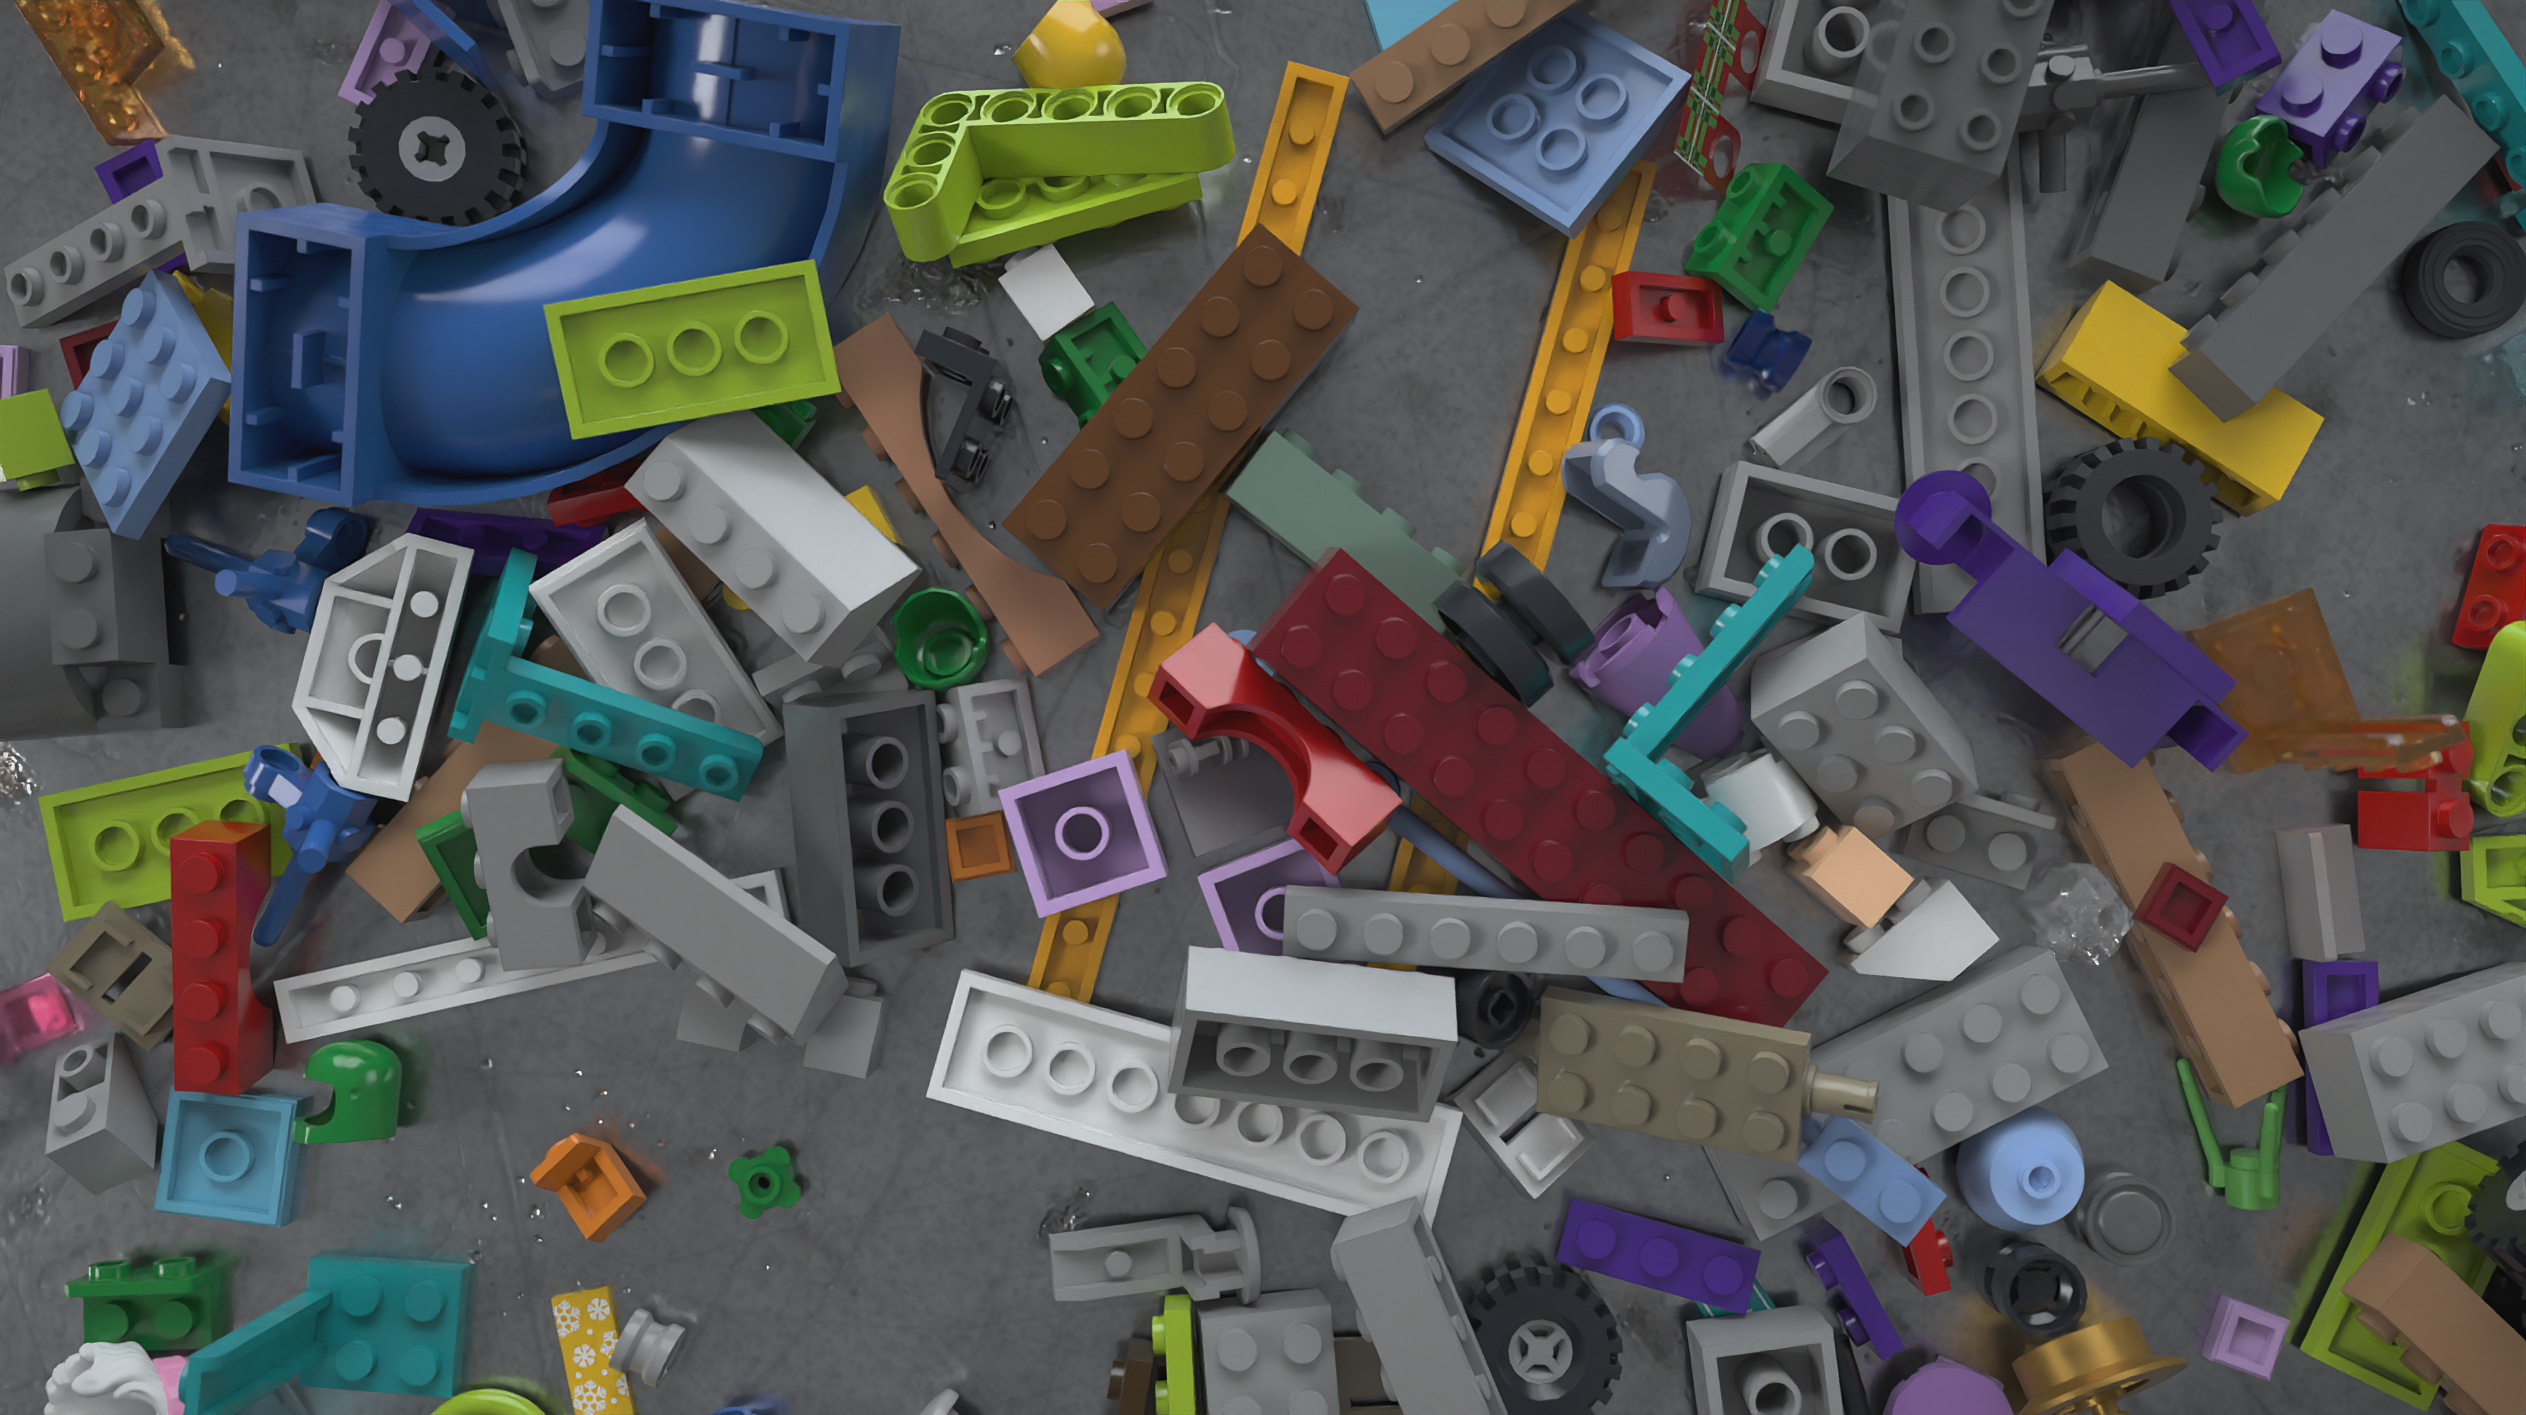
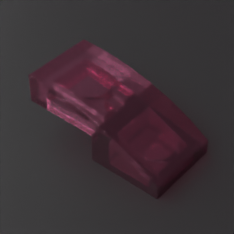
(33, 1017)

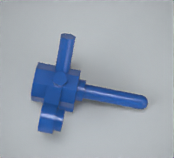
(281, 584)
(320, 826)

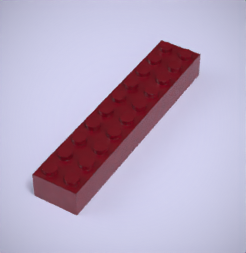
(1520, 786)

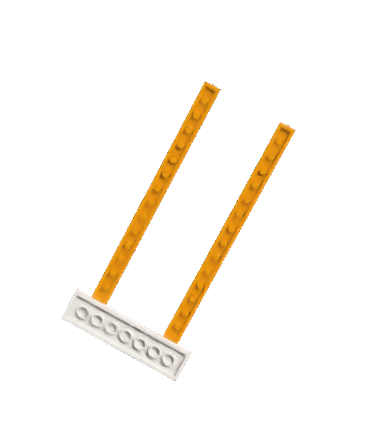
(1103, 1074)

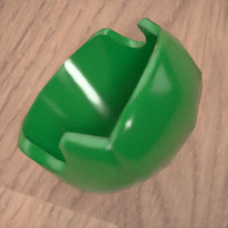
(2255, 168)
(939, 639)

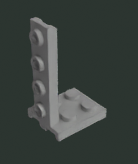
(181, 212)

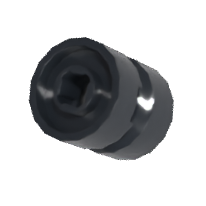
(1489, 1004)
(2046, 1287)

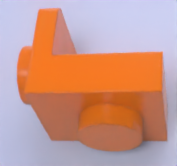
(590, 1184)

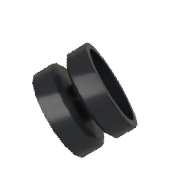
(1522, 617)

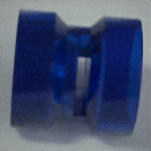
(1767, 350)

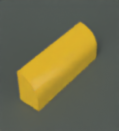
(2117, 373)

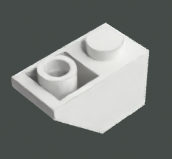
(1924, 937)

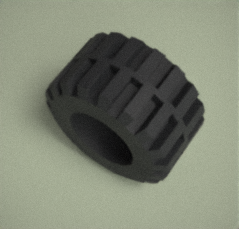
(2174, 498)

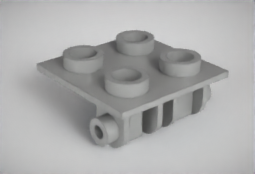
(1222, 788)

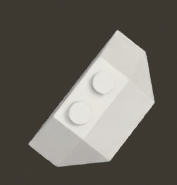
(382, 661)

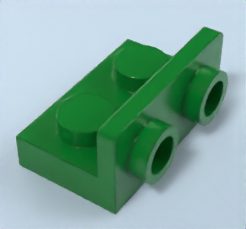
(1759, 234)
(1091, 360)
(600, 790)
(156, 1306)

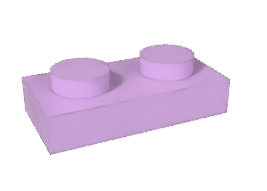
(386, 48)

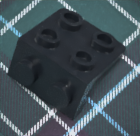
(988, 401)

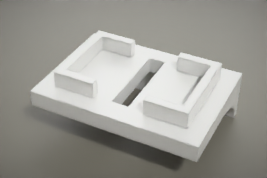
(1541, 1148)

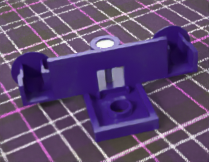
(2140, 697)

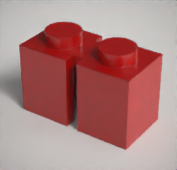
(2421, 819)

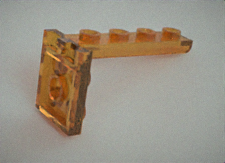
(2298, 698)

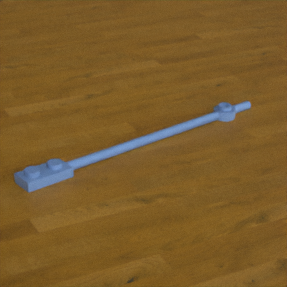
(1834, 1151)

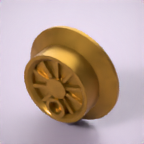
(2092, 1370)

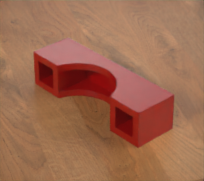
(1221, 691)
(216, 892)

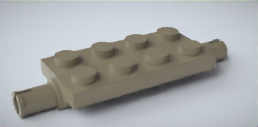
(1683, 1074)

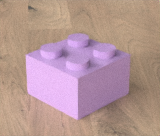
(1083, 833)
(1250, 891)

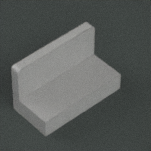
(2320, 892)

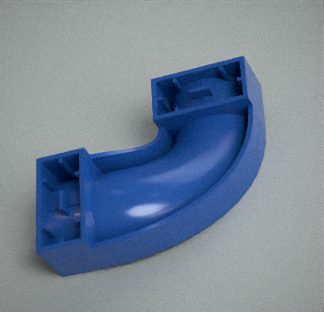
(421, 350)

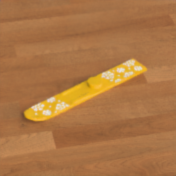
(587, 1340)

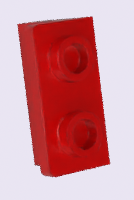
(2495, 587)

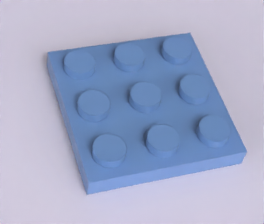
(1561, 118)
(145, 403)

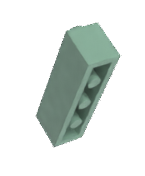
(1316, 510)

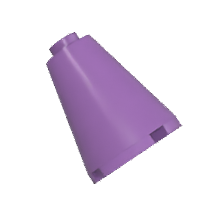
(1634, 659)

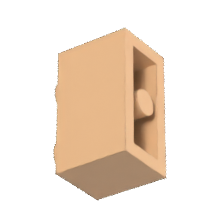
(1846, 873)

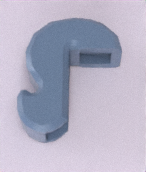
(1644, 505)

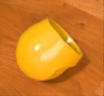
(1071, 49)

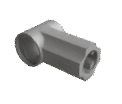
(1811, 423)

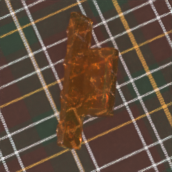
(100, 55)

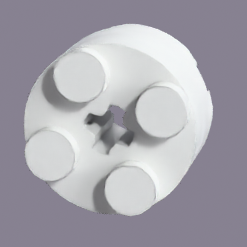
(1761, 792)

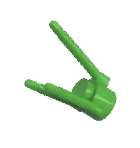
(2252, 1173)

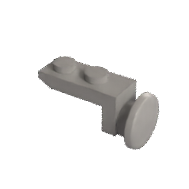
(1158, 1257)

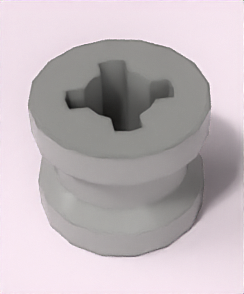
(647, 1348)

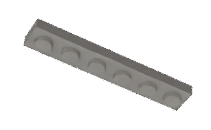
(1485, 933)

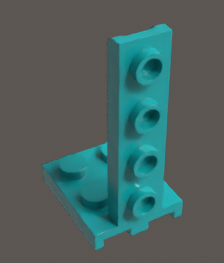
(2482, 70)
(585, 714)
(1663, 788)
(354, 1328)

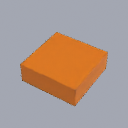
(979, 846)

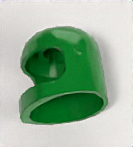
(363, 1096)

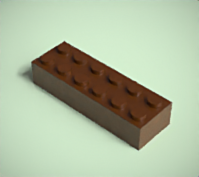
(1181, 418)

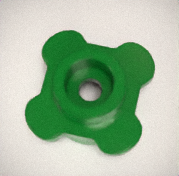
(777, 1168)

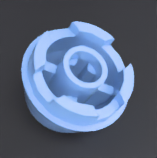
(2022, 1171)

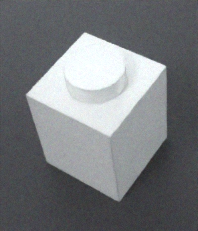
(1045, 291)

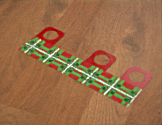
(1717, 57)

